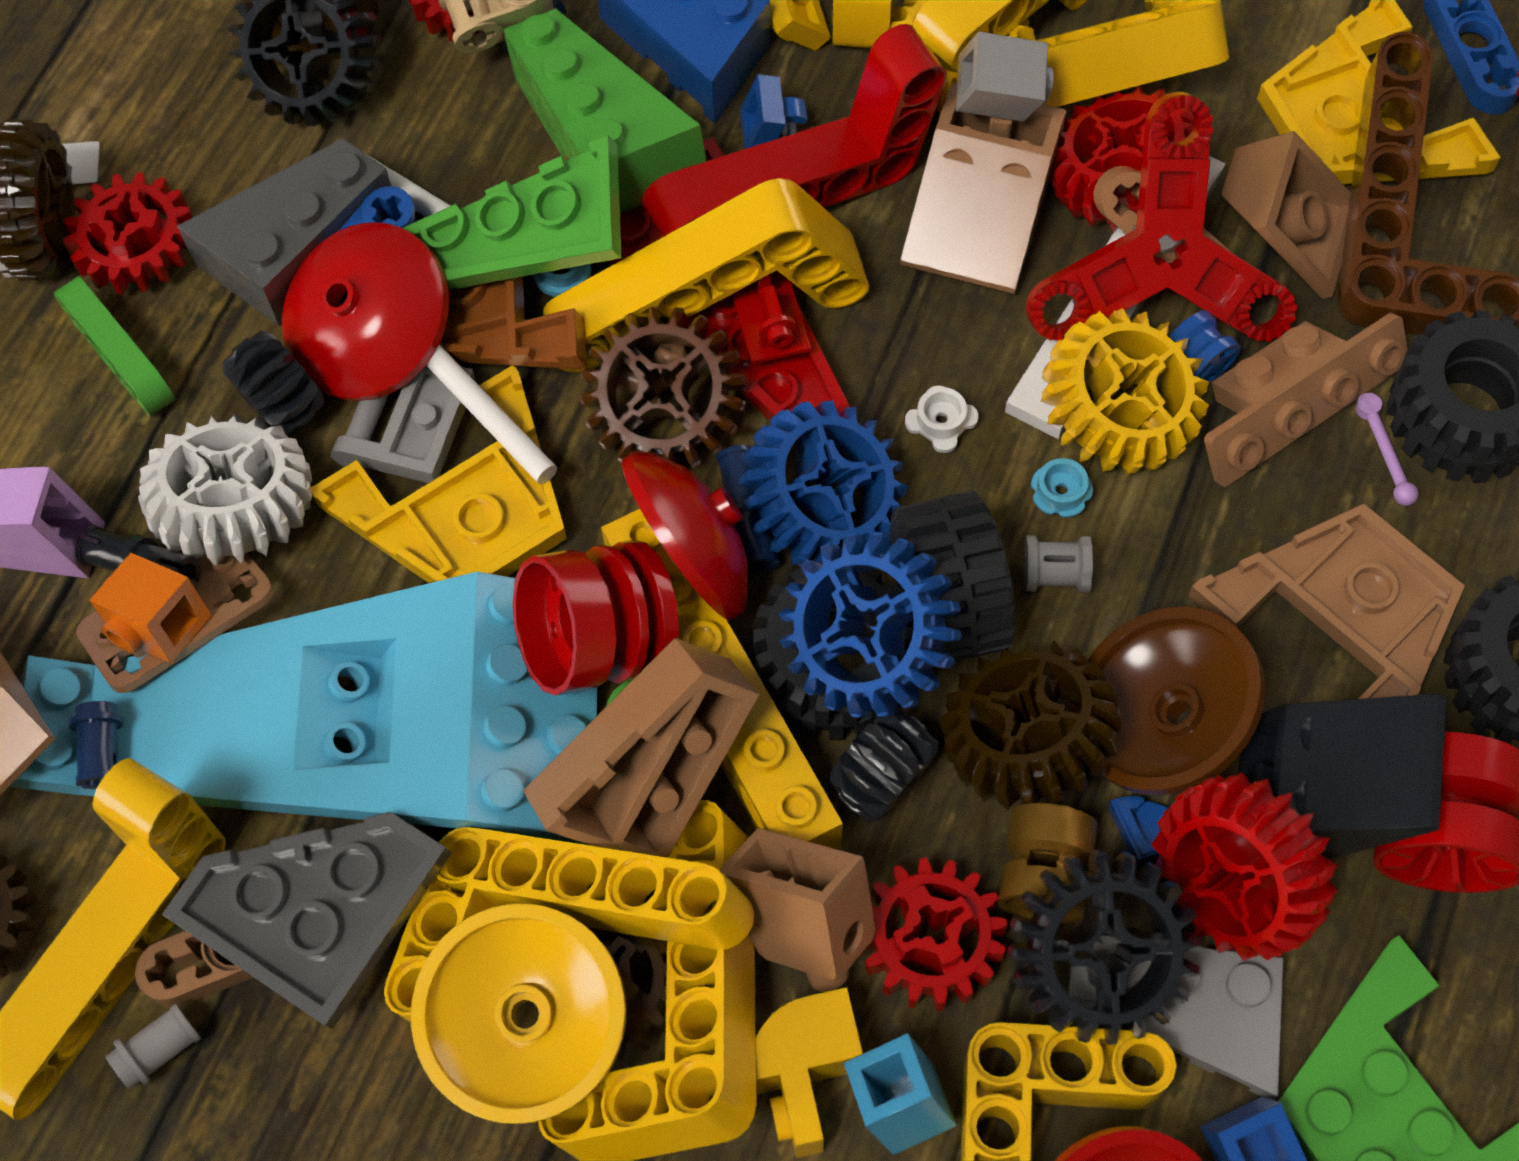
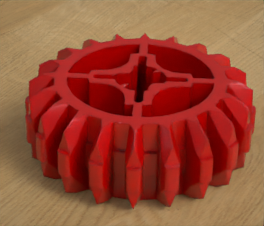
(1107, 137)
(1246, 866)

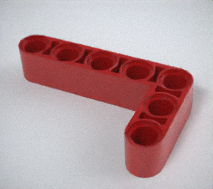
(830, 160)

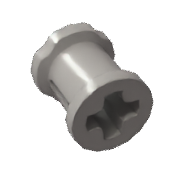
(1057, 564)

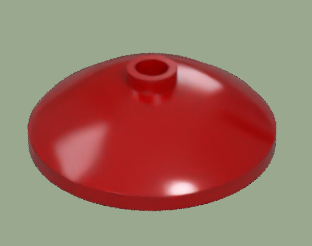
(385, 325)
(693, 528)

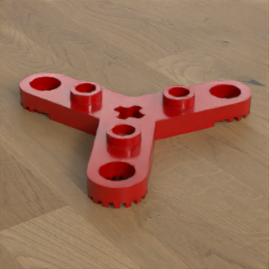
(1170, 205)

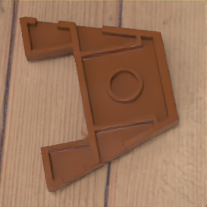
(490, 328)

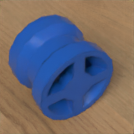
(1208, 344)

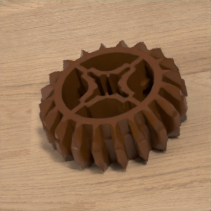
(641, 410)

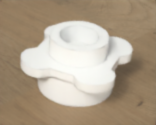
(941, 402)

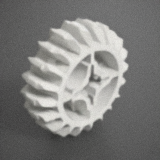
(209, 491)

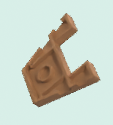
(1358, 586)

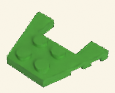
(1363, 1094)

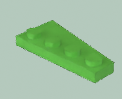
(534, 226)

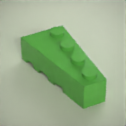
(590, 93)

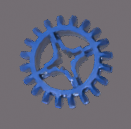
(829, 452)
(839, 582)

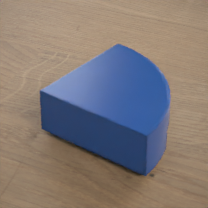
(1137, 825)

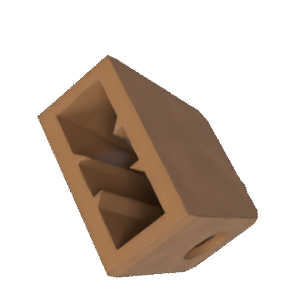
(806, 904)

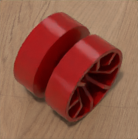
(1477, 824)

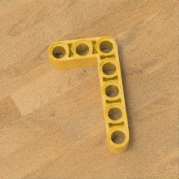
(720, 254)
(497, 870)
(100, 945)
(702, 993)
(1036, 1082)

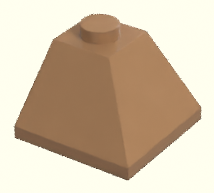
(1292, 205)

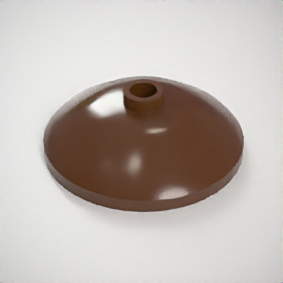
(1174, 665)

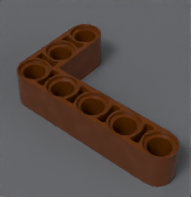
(1393, 207)

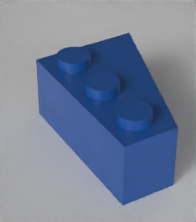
(698, 43)

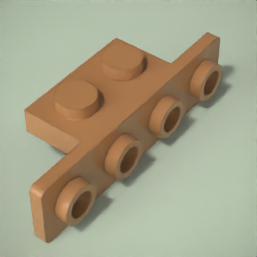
(1295, 388)

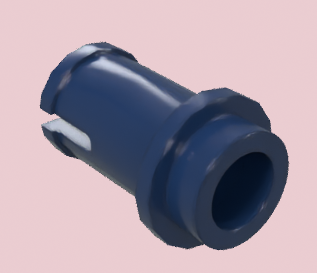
(96, 741)

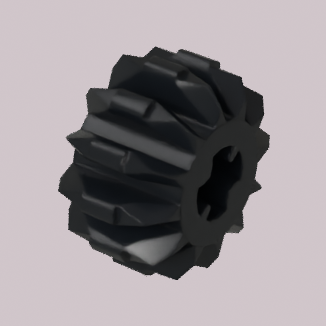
(273, 382)
(882, 765)

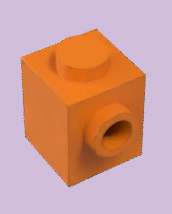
(149, 608)

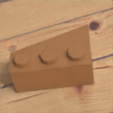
(647, 754)

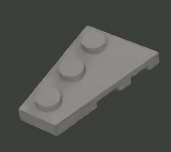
(1229, 1016)

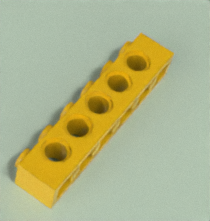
(764, 758)

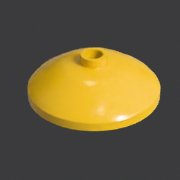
(469, 1006)

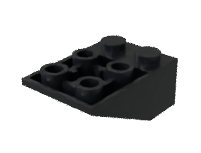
(1356, 764)

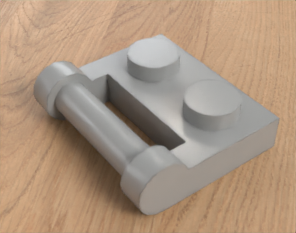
(415, 436)

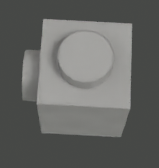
(1003, 76)

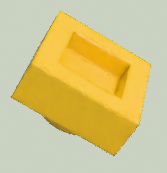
(799, 22)

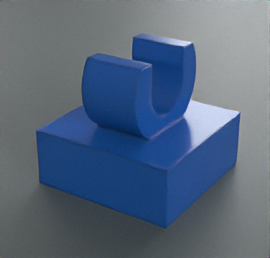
(767, 114)

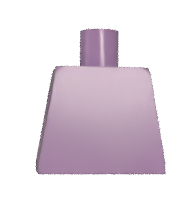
(42, 522)

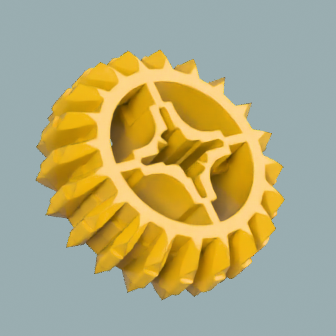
(1114, 357)

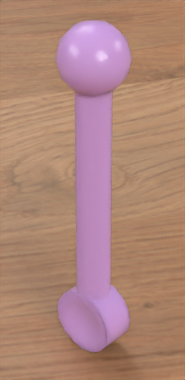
(1368, 408)

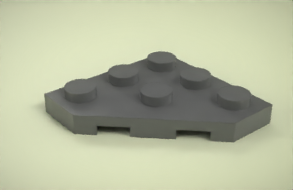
(311, 907)

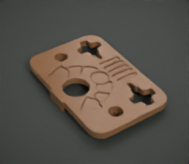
(215, 591)

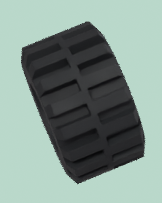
(1439, 423)
(970, 552)
(1482, 662)
(786, 687)

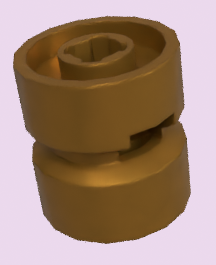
(1040, 840)

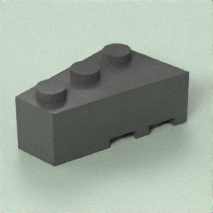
(269, 229)

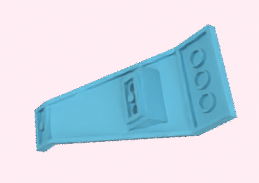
(437, 724)

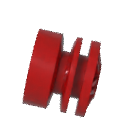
(592, 615)

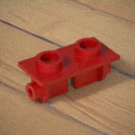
(771, 319)

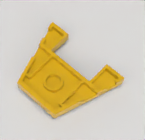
(1323, 98)
(468, 520)

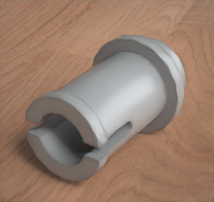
(151, 1047)

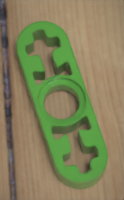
(114, 346)

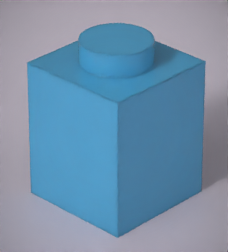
(899, 1094)

